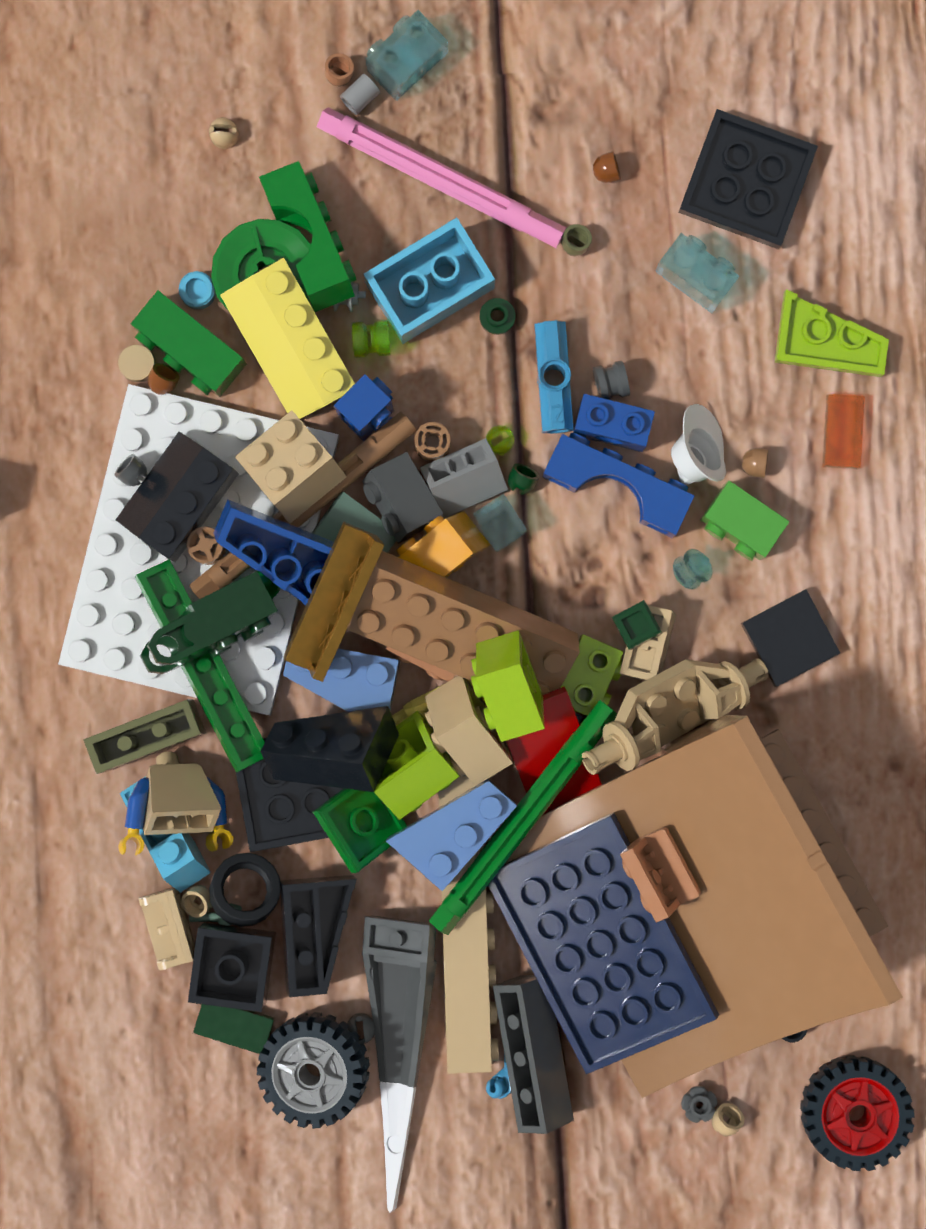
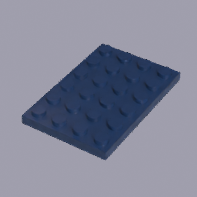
(596, 949)

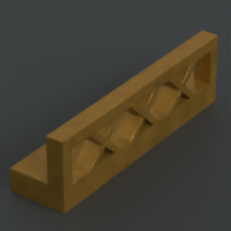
(334, 600)

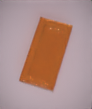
(843, 431)

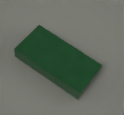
(234, 1027)

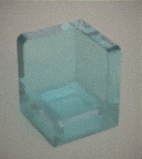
(500, 523)

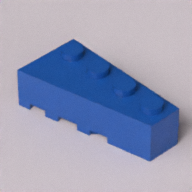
(274, 548)

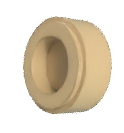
(136, 363)

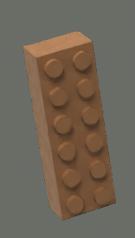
(445, 620)

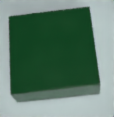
(637, 625)

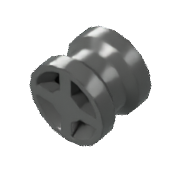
(611, 380)

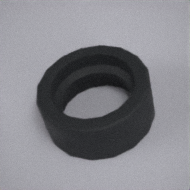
(264, 869)

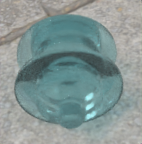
(692, 569)

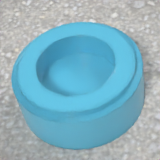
(197, 290)

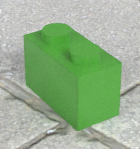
(743, 522)

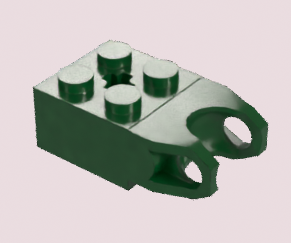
(212, 624)

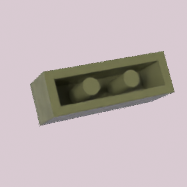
(144, 736)

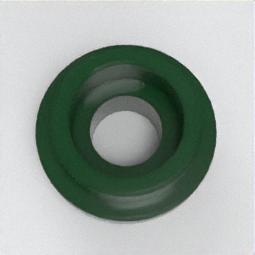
(492, 326)

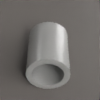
(360, 94)

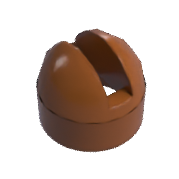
(606, 168)
(162, 379)

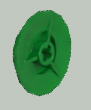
(253, 247)

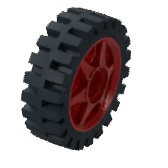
(876, 1133)

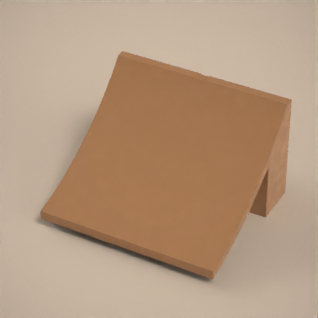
(779, 901)

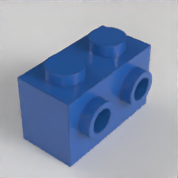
(365, 406)

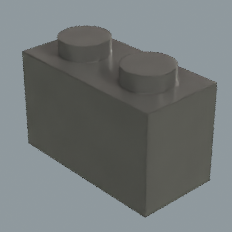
(401, 497)

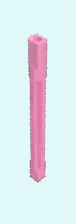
(440, 177)

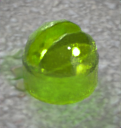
(503, 446)

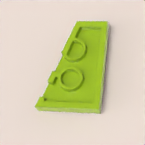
(824, 341)

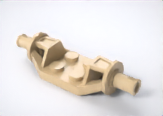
(670, 707)

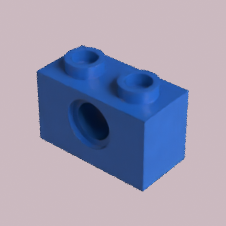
(613, 423)

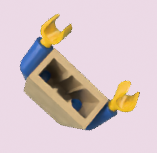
(176, 801)

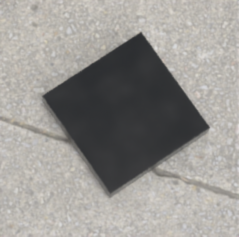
(790, 638)

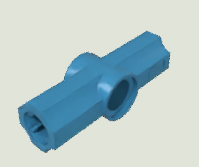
(553, 354)

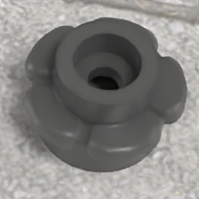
(695, 1095)

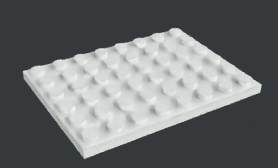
(109, 610)

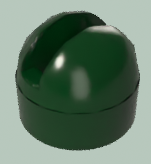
(522, 478)

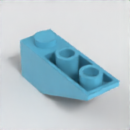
(174, 855)

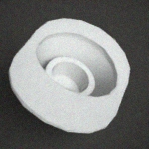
(700, 448)

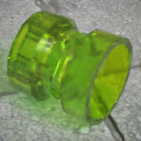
(379, 338)

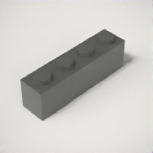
(533, 1056)

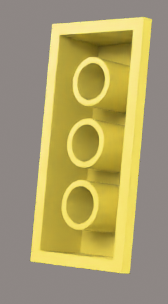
(288, 339)

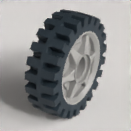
(297, 1091)

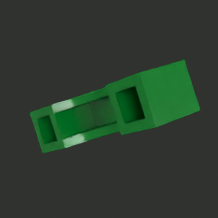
(321, 270)

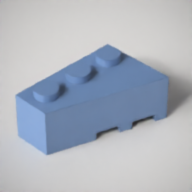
(352, 680)
(453, 833)

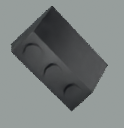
(177, 496)

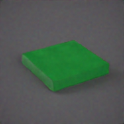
(358, 826)

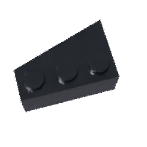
(332, 749)
(312, 928)

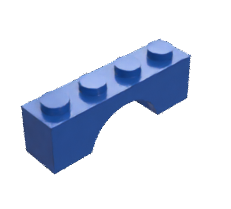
(660, 502)

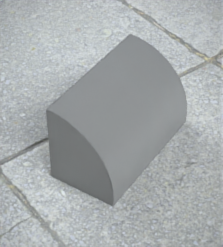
(464, 478)

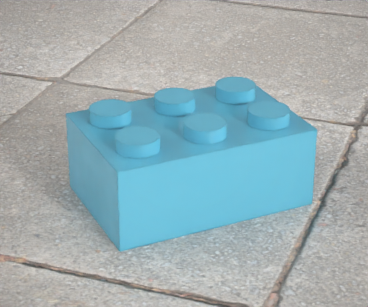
(429, 280)

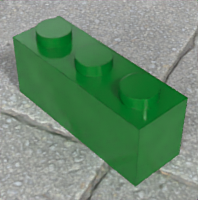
(187, 345)

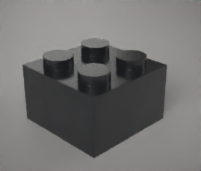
(231, 967)

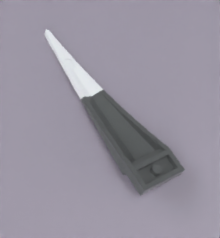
(400, 987)

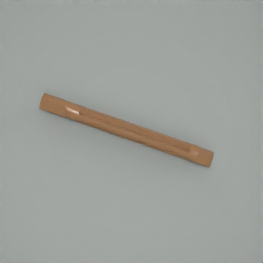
(353, 466)

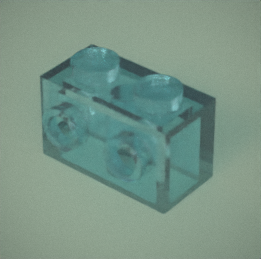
(406, 54)
(697, 272)

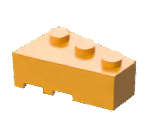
(446, 545)

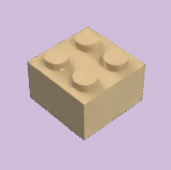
(291, 466)
(463, 731)

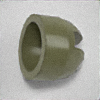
(579, 236)

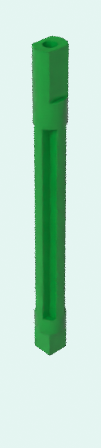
(522, 819)

